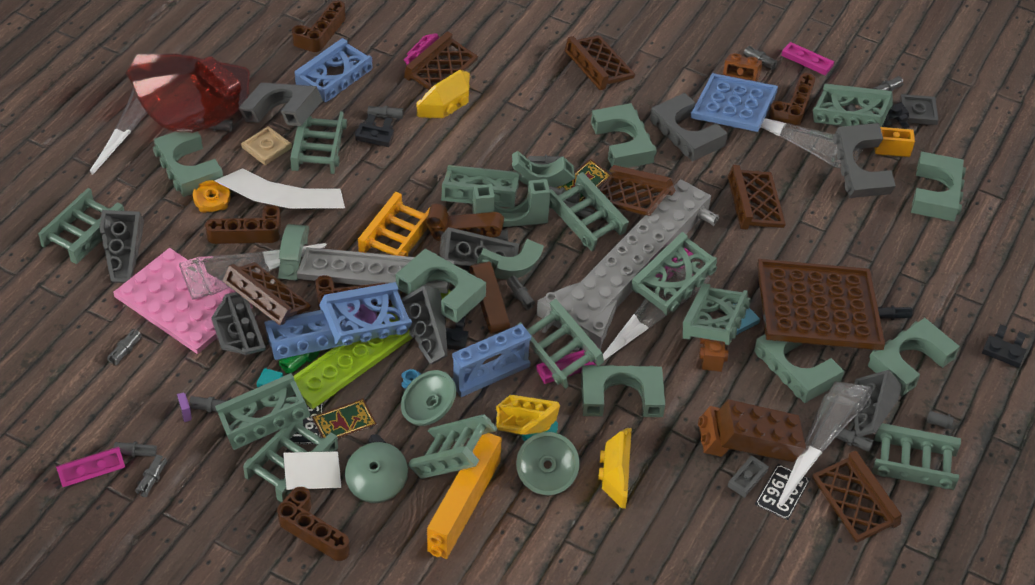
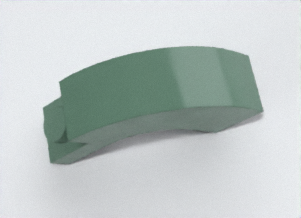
(556, 173)
(291, 249)
(513, 266)

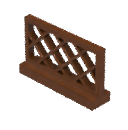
(428, 56)
(591, 65)
(638, 180)
(743, 198)
(257, 292)
(874, 493)

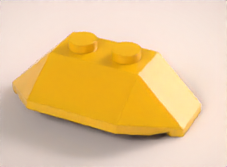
(445, 96)
(526, 415)
(616, 467)

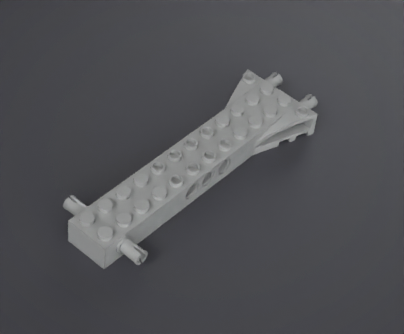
(610, 282)

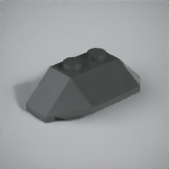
(237, 326)

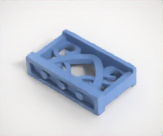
(334, 83)
(361, 330)
(301, 334)
(468, 365)

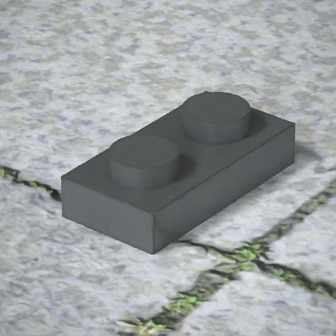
(748, 476)

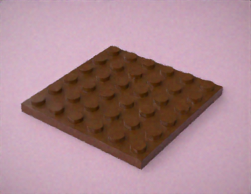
(819, 304)

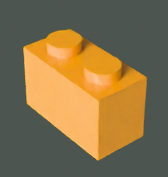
(896, 142)

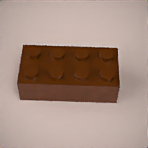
(760, 431)

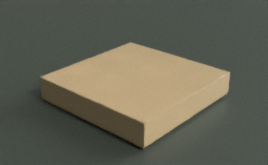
(266, 145)

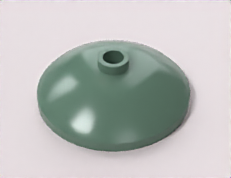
(428, 398)
(543, 448)
(376, 484)

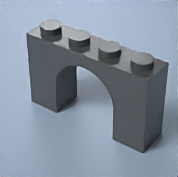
(300, 102)
(692, 143)
(858, 181)

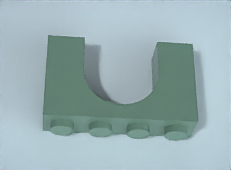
(624, 119)
(185, 178)
(939, 204)
(531, 211)
(431, 267)
(921, 337)
(644, 379)
(804, 382)

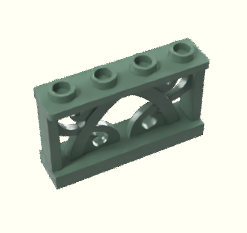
(841, 95)
(460, 182)
(685, 287)
(712, 328)
(272, 394)

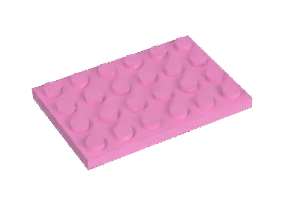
(164, 300)

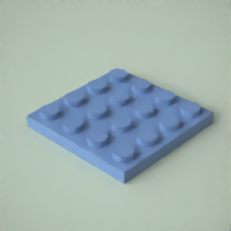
(734, 102)

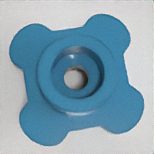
(408, 376)

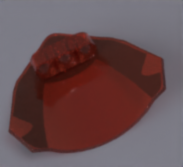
(188, 90)

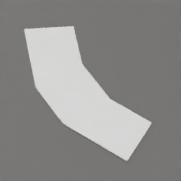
(280, 194)

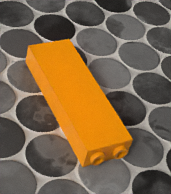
(463, 497)

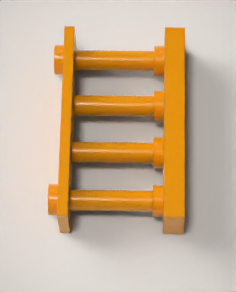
(387, 216)

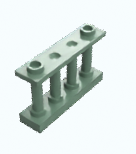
(303, 133)
(594, 198)
(88, 239)
(580, 340)
(920, 440)
(268, 451)
(458, 457)

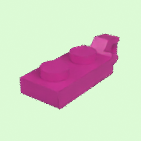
(422, 45)

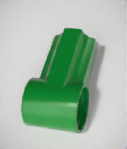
(292, 363)

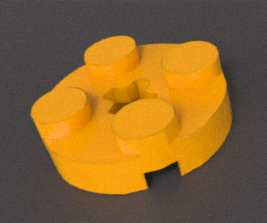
(210, 204)

